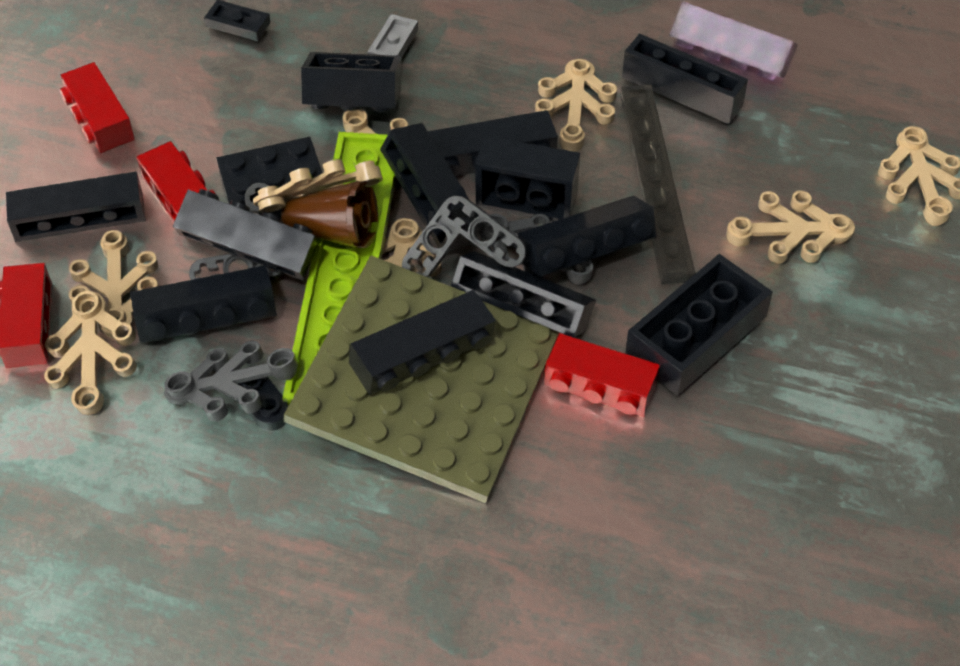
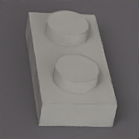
(394, 36)

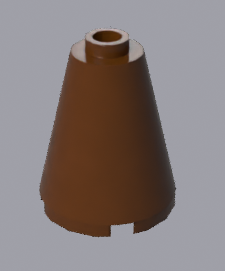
(336, 214)

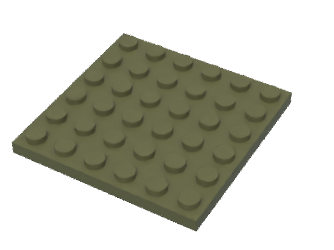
(438, 426)

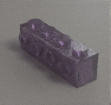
(733, 40)

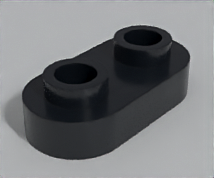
(270, 395)

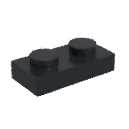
(237, 20)

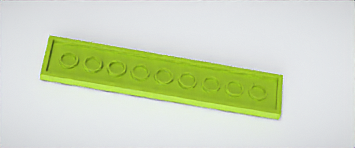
(336, 265)

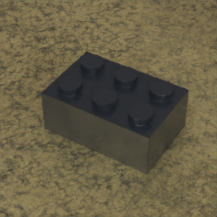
(351, 81)
(265, 165)
(526, 179)

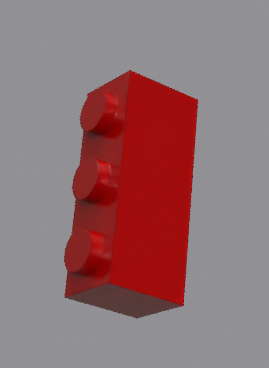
(96, 108)
(169, 176)
(25, 315)
(601, 375)

